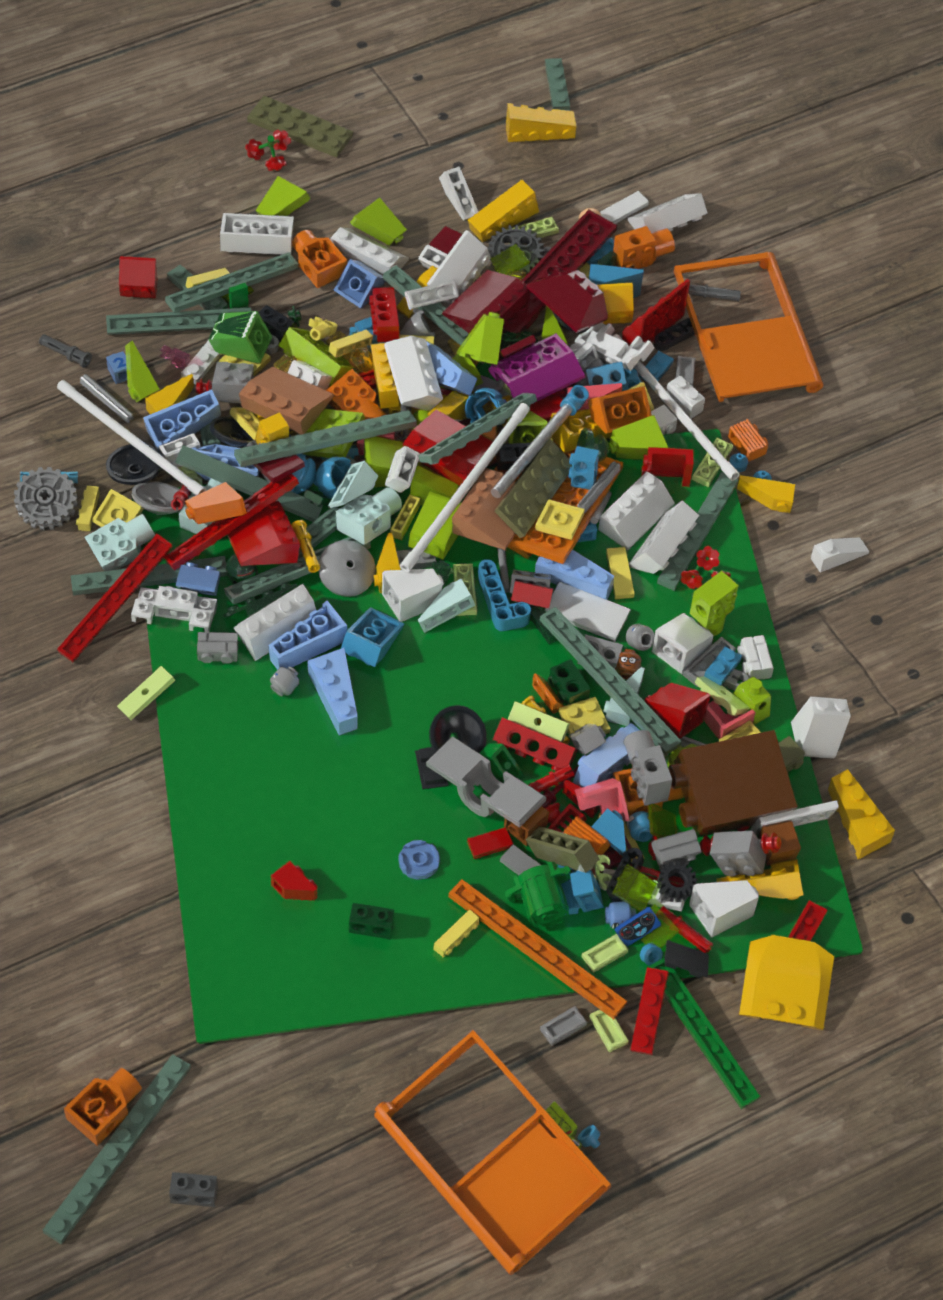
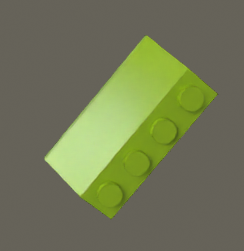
(316, 353)

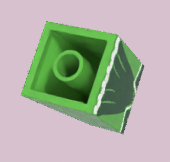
(241, 336)

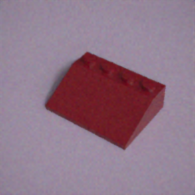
(488, 294)

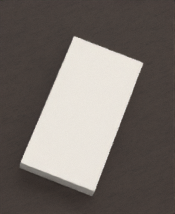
(589, 611)
(798, 816)

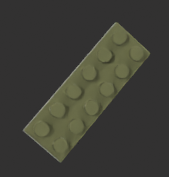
(300, 126)
(534, 488)

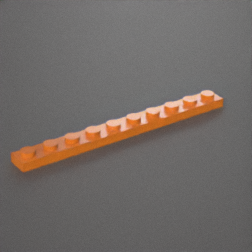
(538, 949)

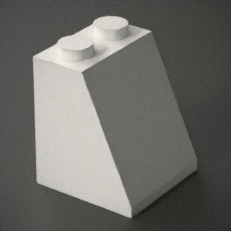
(410, 591)
(681, 642)
(821, 726)
(723, 904)

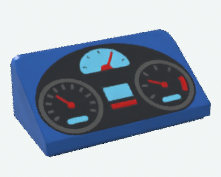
(638, 926)

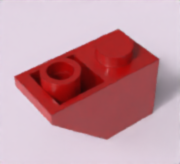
(292, 884)

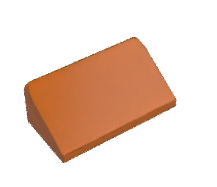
(546, 693)

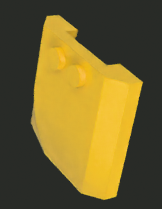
(787, 981)

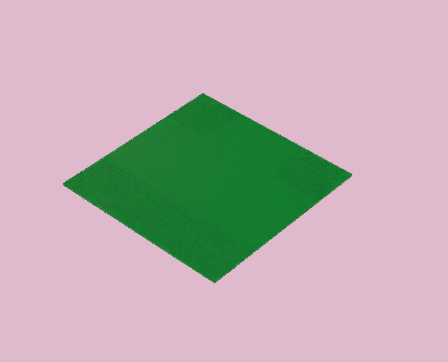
(274, 783)

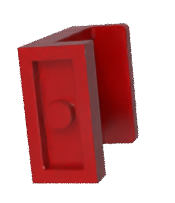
(669, 463)

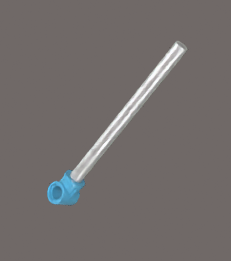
(569, 406)

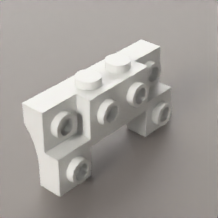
(613, 349)
(175, 604)

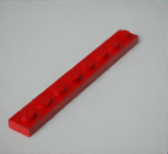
(220, 528)
(114, 598)

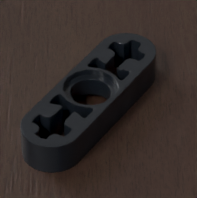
(681, 327)
(636, 863)

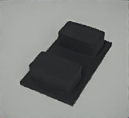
(428, 777)
(687, 959)

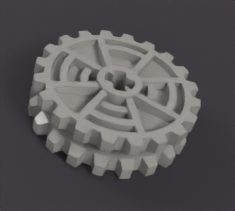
(44, 512)

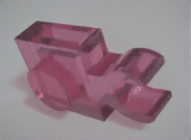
(178, 358)

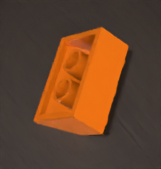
(619, 408)

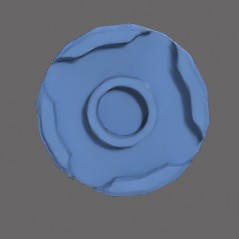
(419, 859)

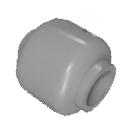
(640, 637)
(284, 681)

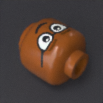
(628, 663)

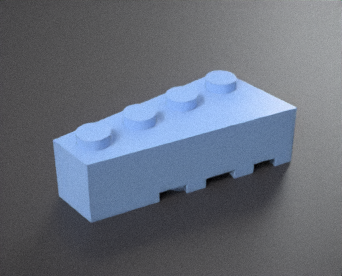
(449, 372)
(182, 418)
(578, 573)
(309, 638)
(333, 684)
(604, 759)

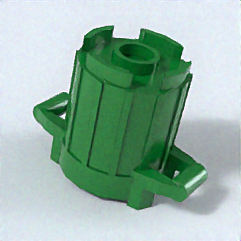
(542, 893)

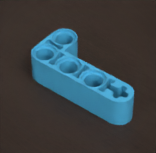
(498, 602)

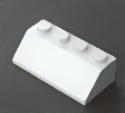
(671, 213)
(256, 233)
(371, 253)
(462, 264)
(413, 372)
(636, 511)
(664, 539)
(275, 620)

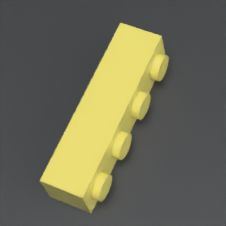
(204, 277)
(349, 343)
(88, 508)
(405, 517)
(456, 933)

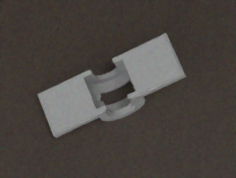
(468, 768)

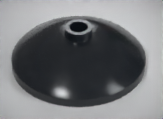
(229, 432)
(131, 466)
(460, 722)

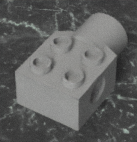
(648, 767)

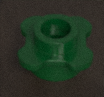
(295, 315)

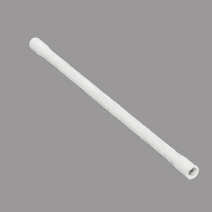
(71, 392)
(725, 466)
(413, 556)

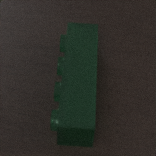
(536, 612)

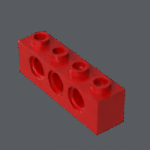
(384, 314)
(508, 728)

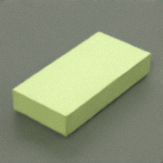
(604, 953)
(609, 1030)

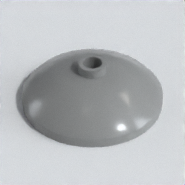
(155, 497)
(343, 579)

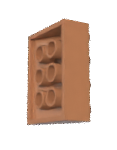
(283, 393)
(477, 514)

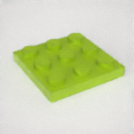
(333, 418)

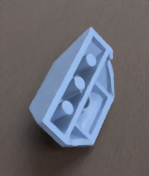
(226, 455)

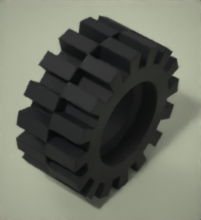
(679, 871)

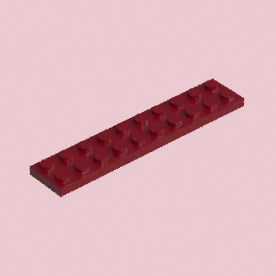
(566, 255)

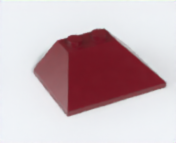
(572, 298)

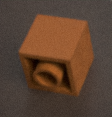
(539, 818)
(789, 842)

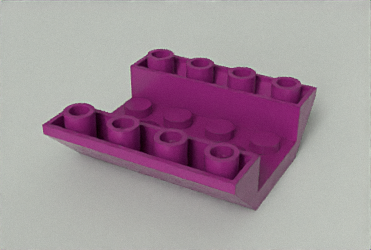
(539, 369)

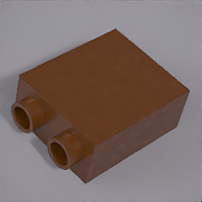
(732, 783)

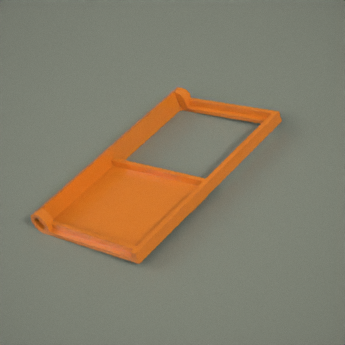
(755, 353)
(522, 1188)

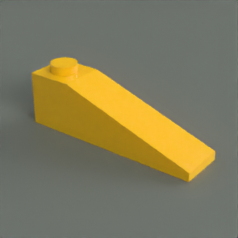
(778, 882)

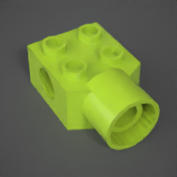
(714, 602)

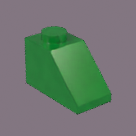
(501, 761)

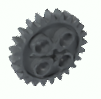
(518, 237)

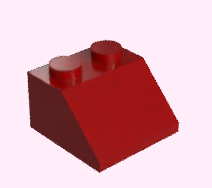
(138, 277)

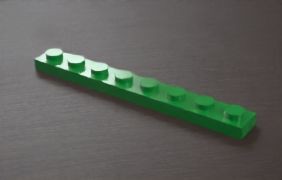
(707, 1038)

